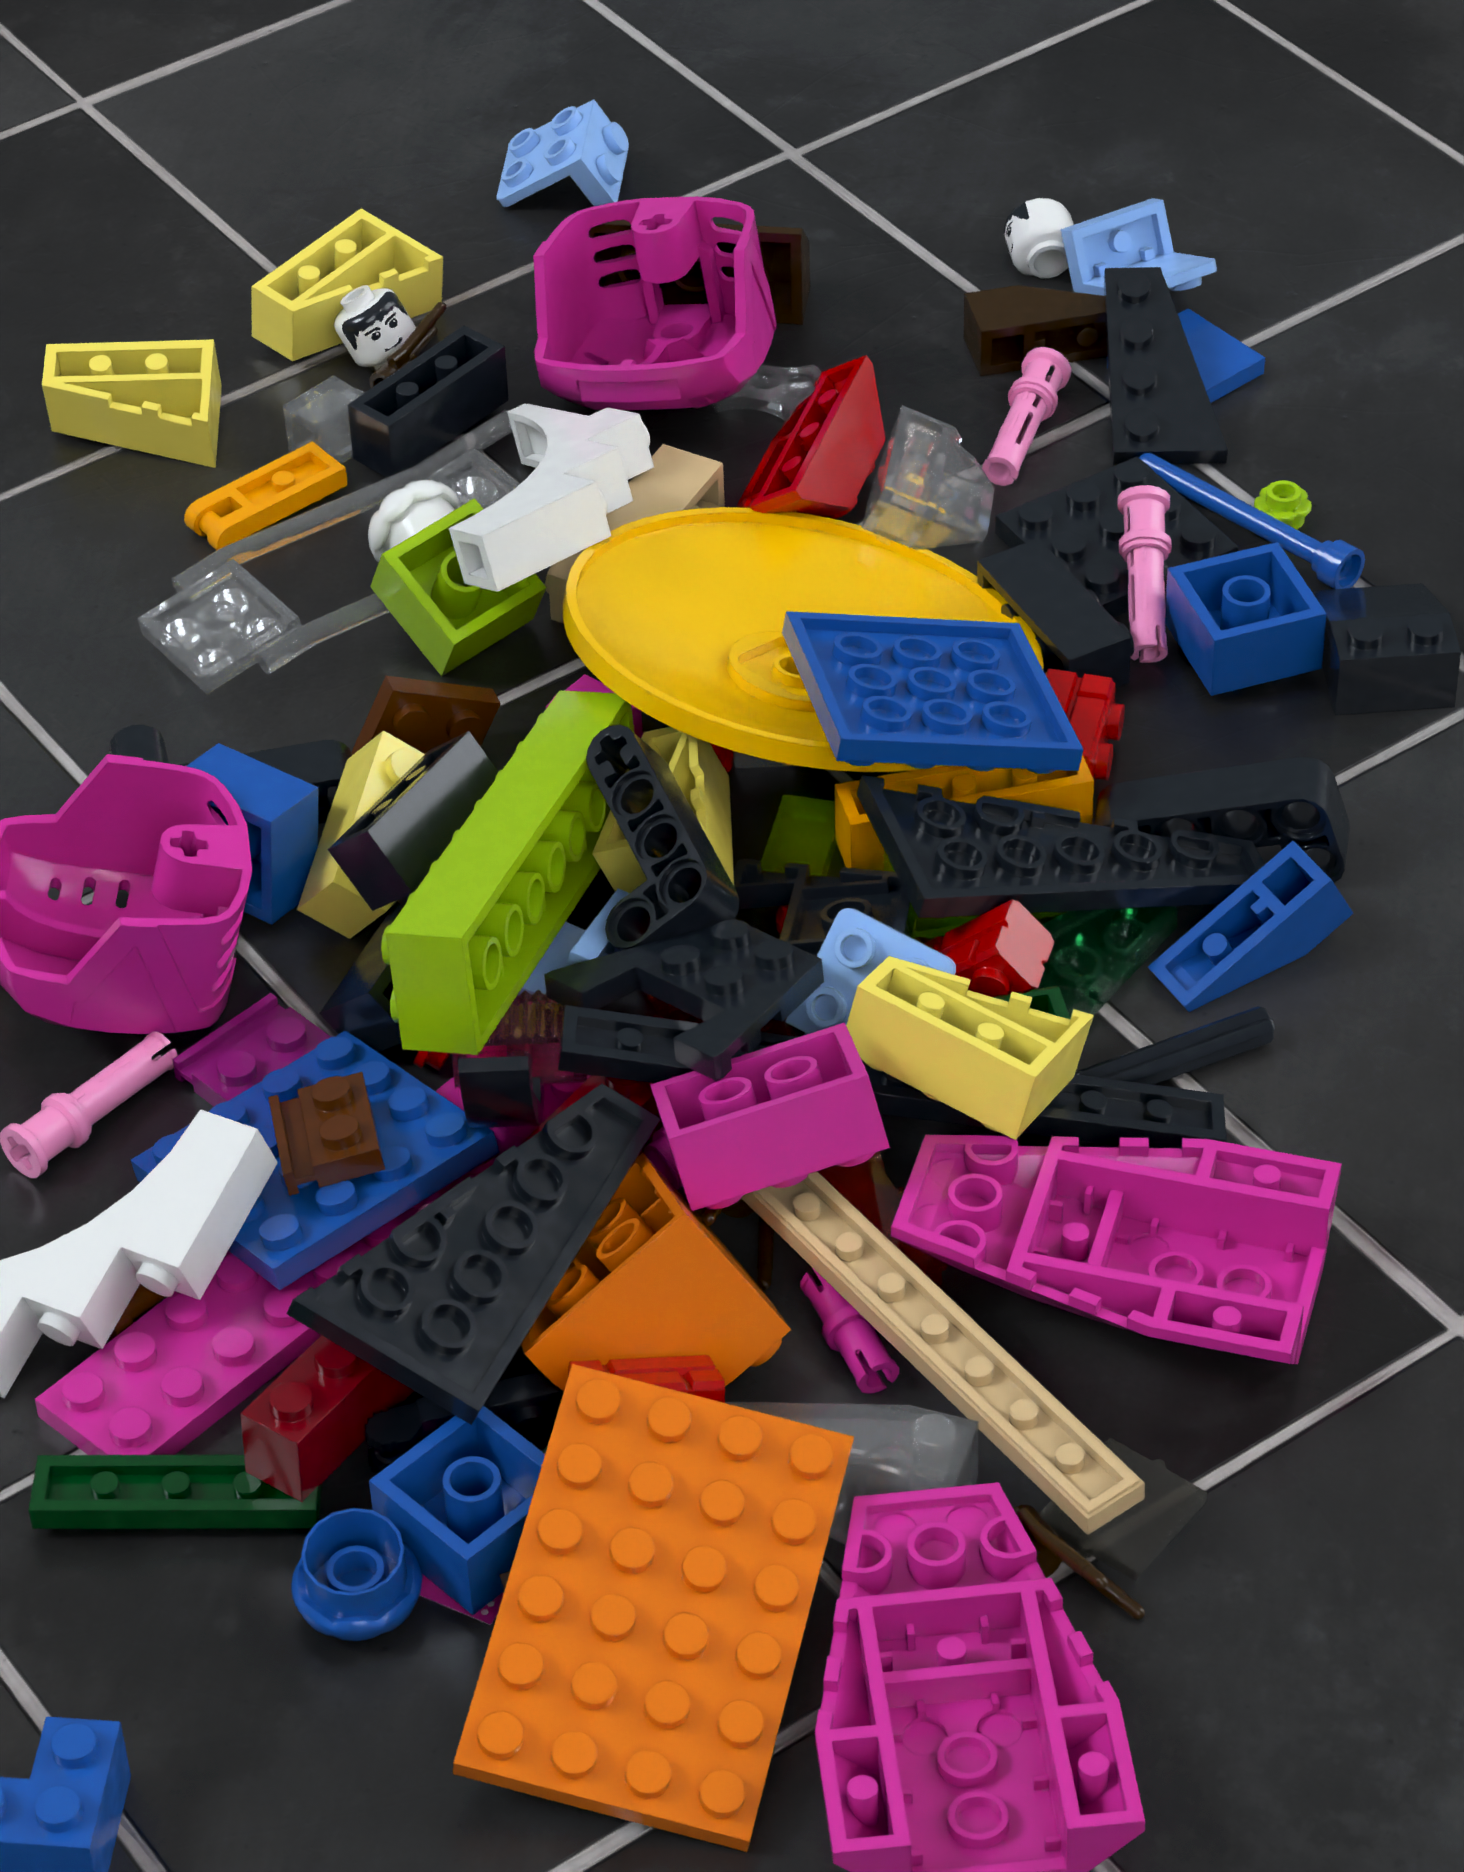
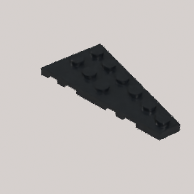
(983, 854)
(475, 1267)

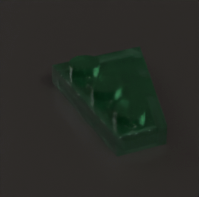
(1101, 951)

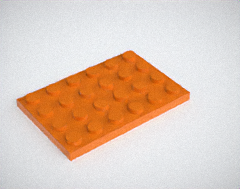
(655, 1608)

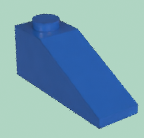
(1254, 930)

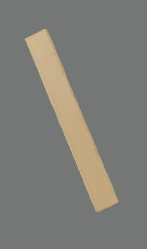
(951, 1351)

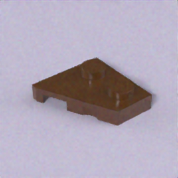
(428, 712)

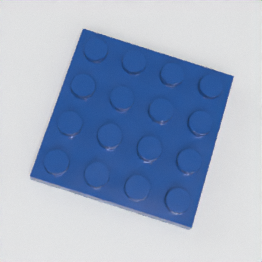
(930, 692)
(421, 1144)

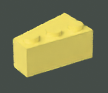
(302, 297)
(137, 395)

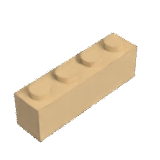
(674, 484)

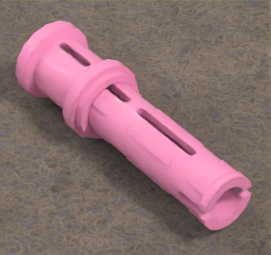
(1031, 402)
(1145, 550)
(68, 1118)

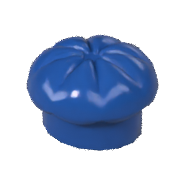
(356, 1576)

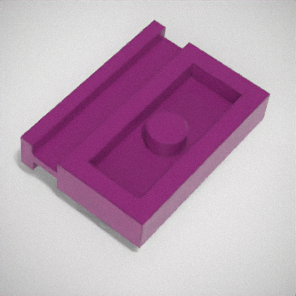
(246, 1050)

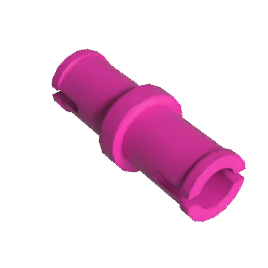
(851, 1335)

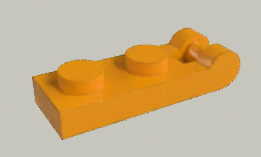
(266, 495)

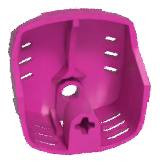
(620, 340)
(187, 878)

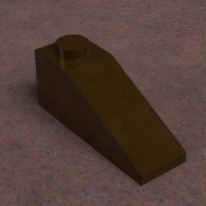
(1015, 319)

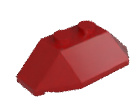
(823, 447)

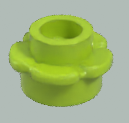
(1284, 502)

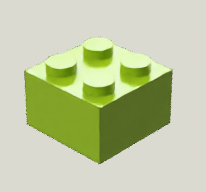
(436, 608)

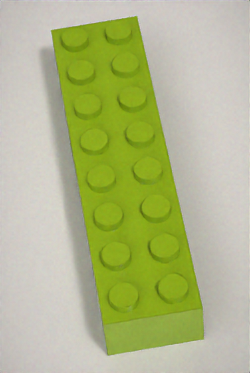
(502, 883)

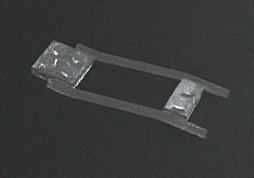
(232, 621)

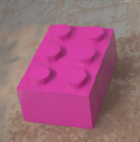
(771, 1118)

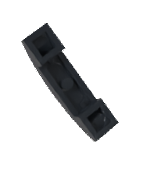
(500, 1092)

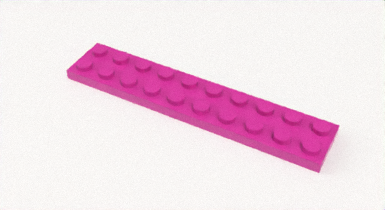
(205, 1356)

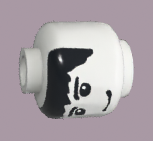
(1036, 237)
(372, 325)

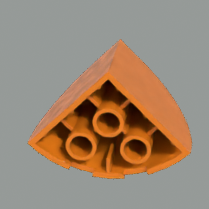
(654, 1288)

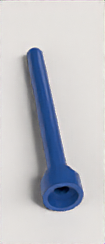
(1334, 562)

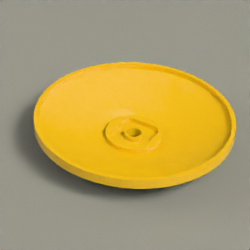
(694, 607)

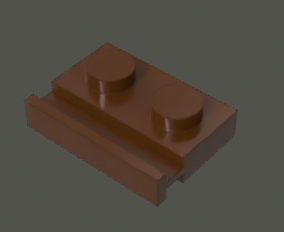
(327, 1133)

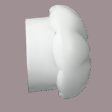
(408, 512)

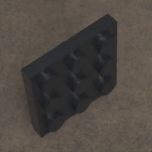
(1085, 529)

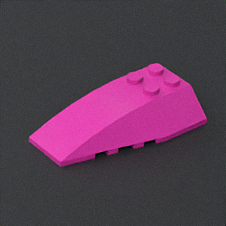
(1164, 1242)
(964, 1701)

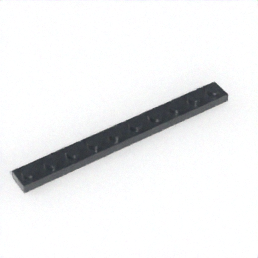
(1086, 1107)

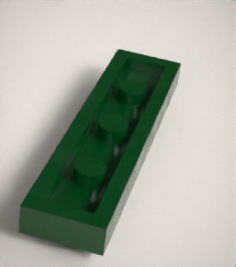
(160, 1494)

